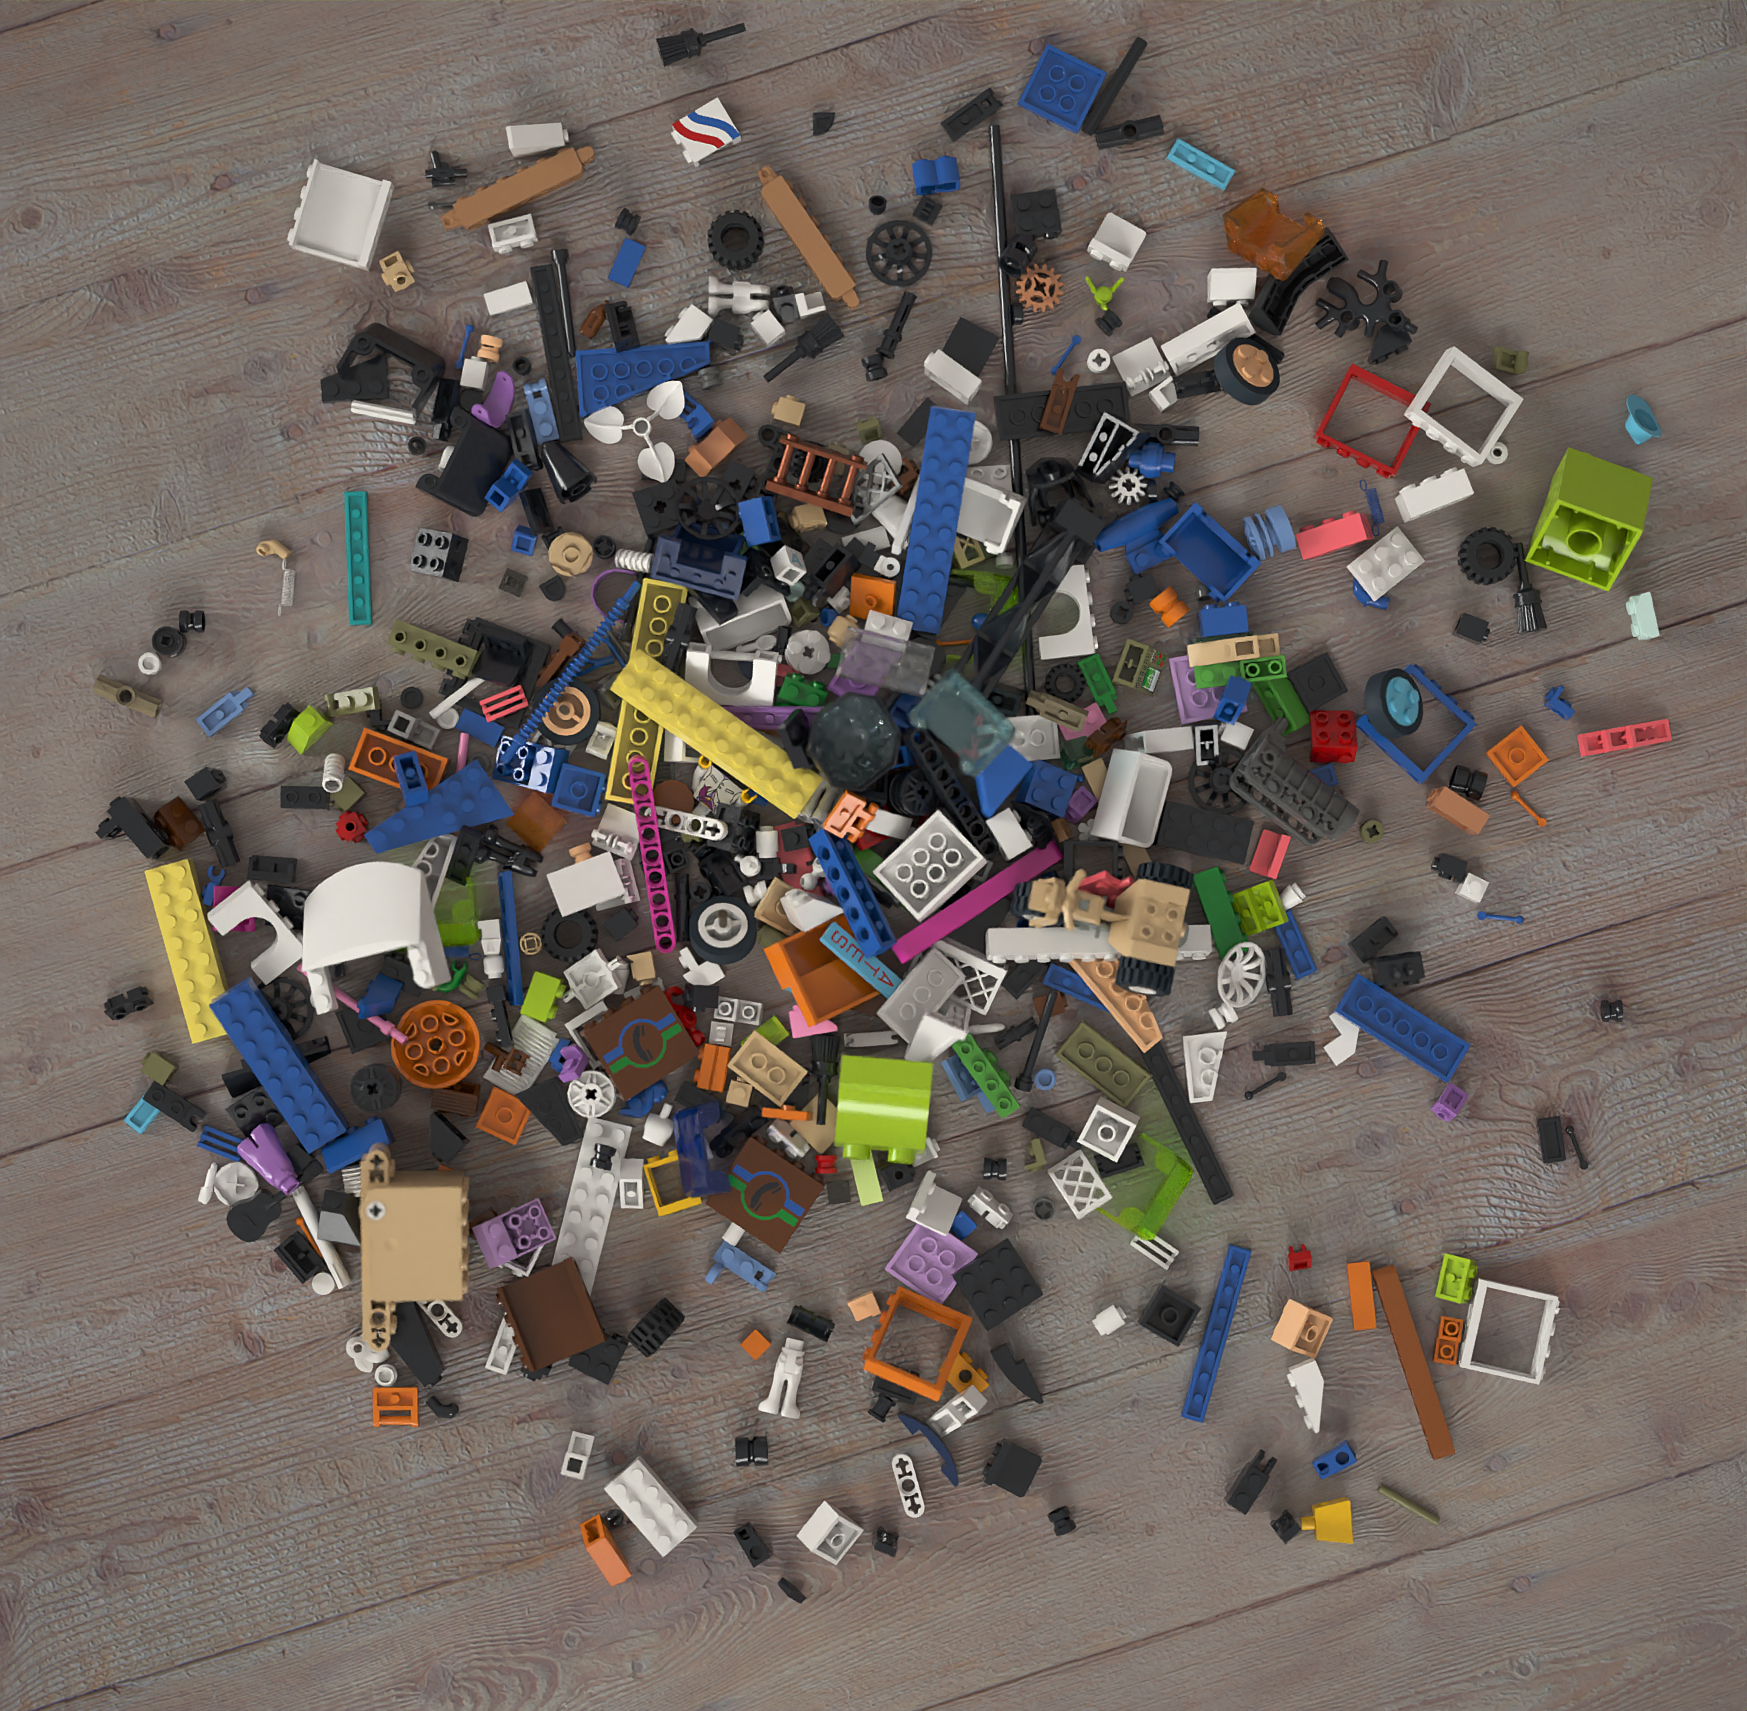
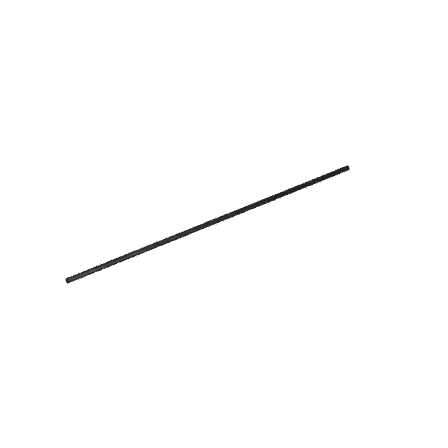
(1010, 383)

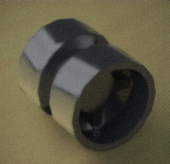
(1017, 255)
(169, 641)
(1467, 782)
(751, 1451)

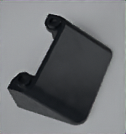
(472, 467)

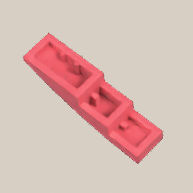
(1624, 737)

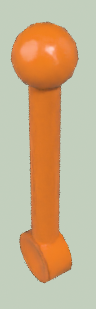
(949, 643)
(1540, 821)
(300, 1221)

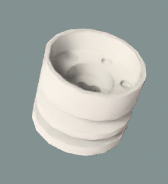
(605, 1093)

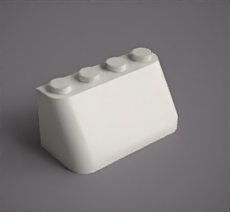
(757, 616)
(1132, 798)

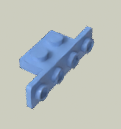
(964, 1082)

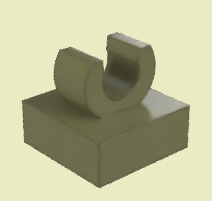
(869, 430)

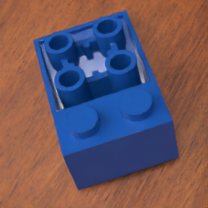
(532, 766)

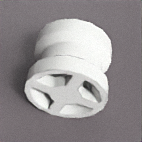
(1096, 364)

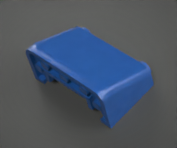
(1209, 553)

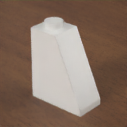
(536, 139)
(1160, 740)

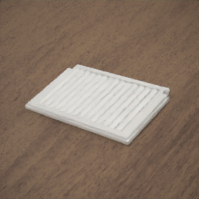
(534, 1040)

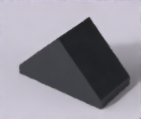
(1206, 743)

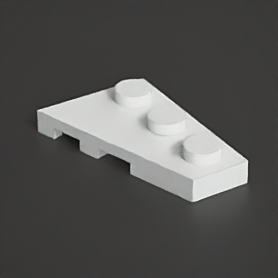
(1202, 1064)

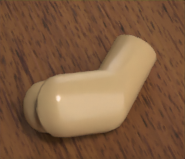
(271, 547)

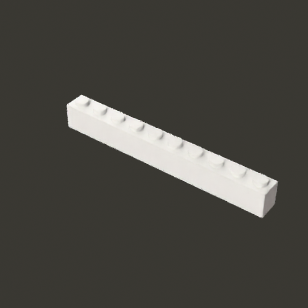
(1066, 945)

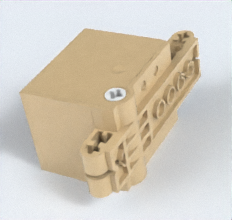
(410, 1240)

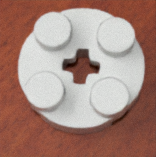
(795, 649)

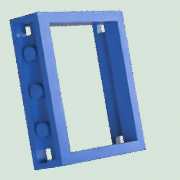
(1395, 754)

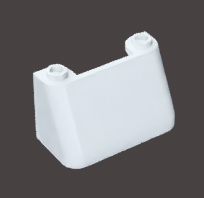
(989, 513)

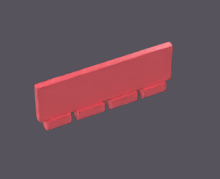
(797, 857)

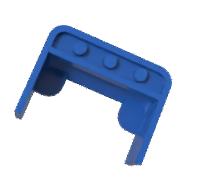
(1000, 779)

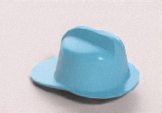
(1641, 421)

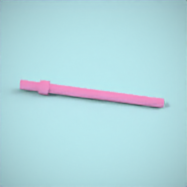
(386, 1027)

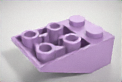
(514, 1233)

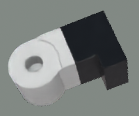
(879, 563)

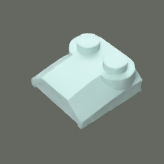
(1643, 617)

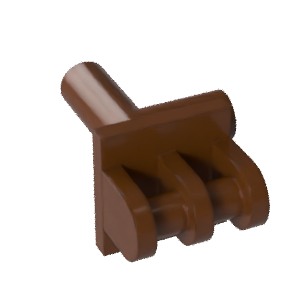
(514, 1060)

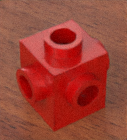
(360, 827)

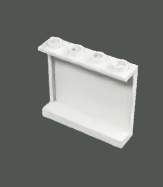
(340, 215)

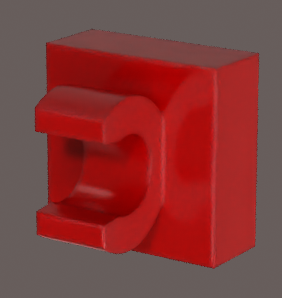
(1299, 1260)

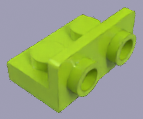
(1456, 1278)

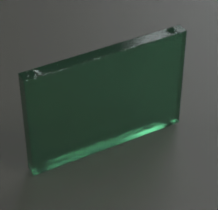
(1221, 637)

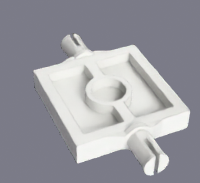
(592, 979)

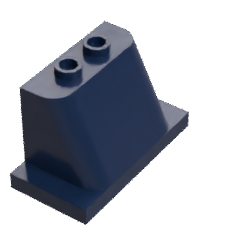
(701, 563)

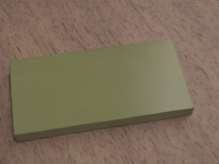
(1103, 1064)

